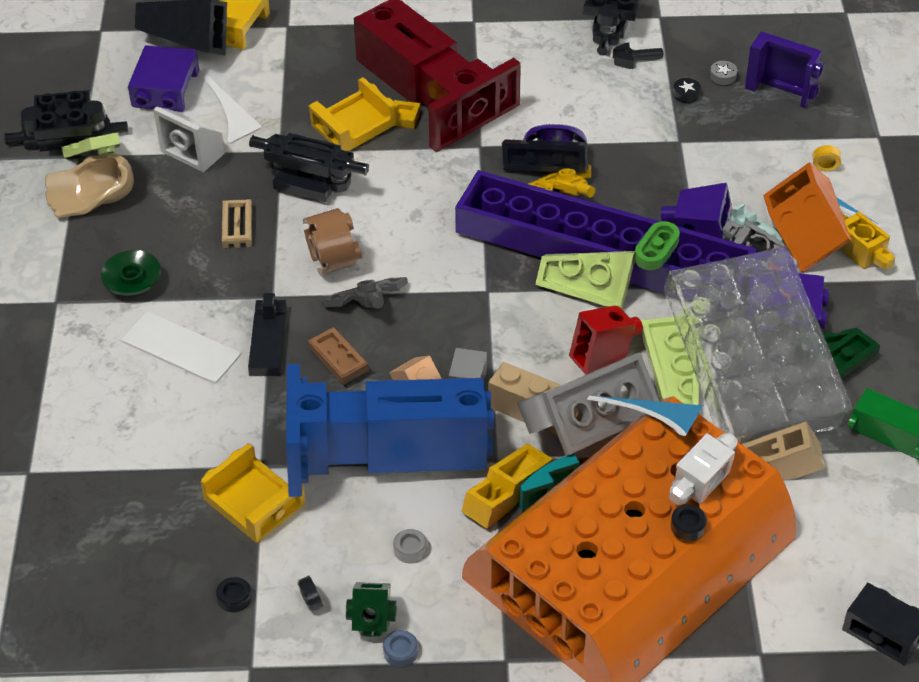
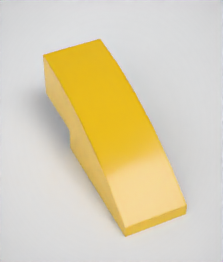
(501, 489)

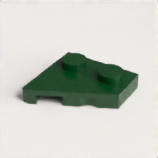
(850, 349)

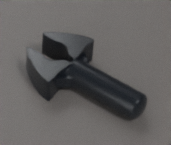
(626, 56)

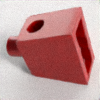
(602, 337)

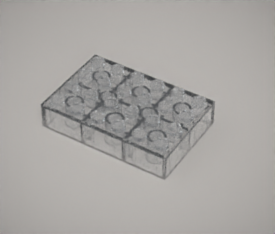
(757, 346)

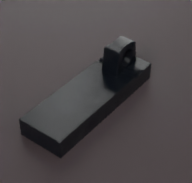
(544, 155)
(267, 336)

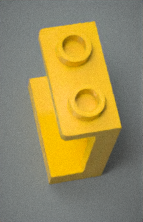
(240, 18)
(355, 117)
(249, 494)

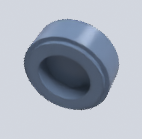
(400, 648)

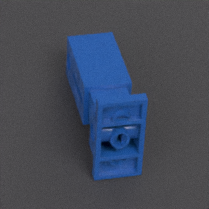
(387, 426)

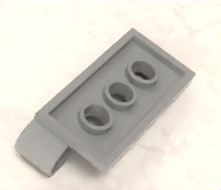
(558, 404)

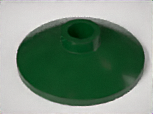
(130, 272)

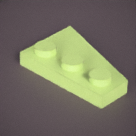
(102, 144)
(588, 276)

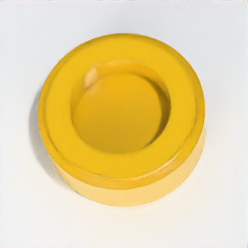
(826, 158)

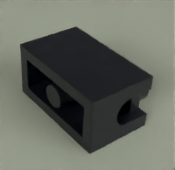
(884, 623)

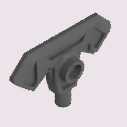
(367, 293)

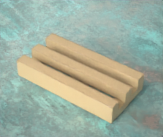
(237, 238)

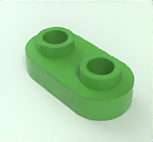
(657, 245)

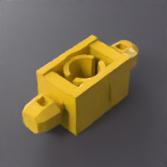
(867, 243)

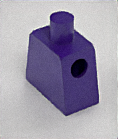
(701, 209)

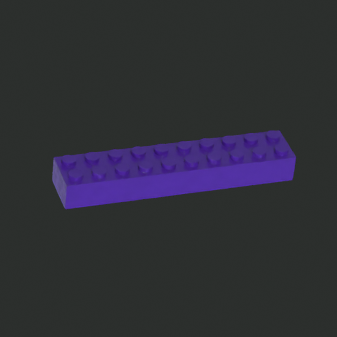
(556, 223)

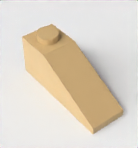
(790, 451)

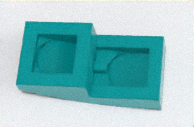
(545, 479)

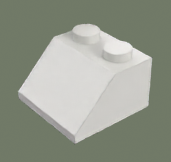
(188, 139)

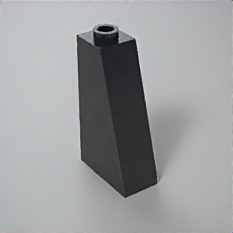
(186, 22)

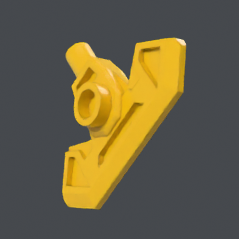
(567, 182)

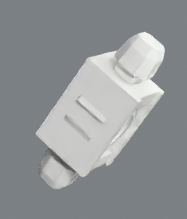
(703, 468)

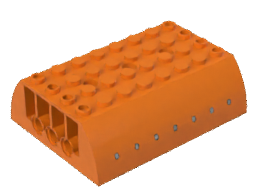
(645, 585)

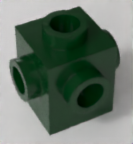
(377, 598)

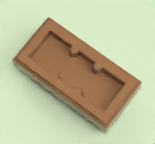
(338, 355)

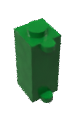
(887, 422)

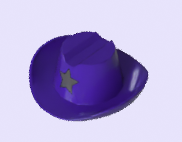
(555, 132)

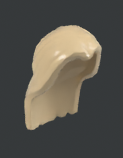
(89, 185)

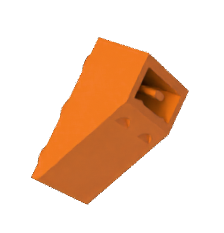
(807, 216)

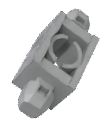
(750, 232)

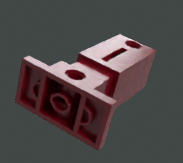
(426, 69)

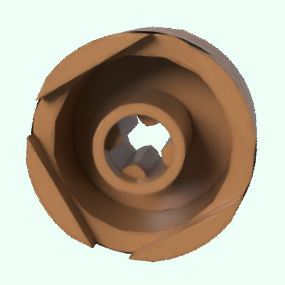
(331, 240)

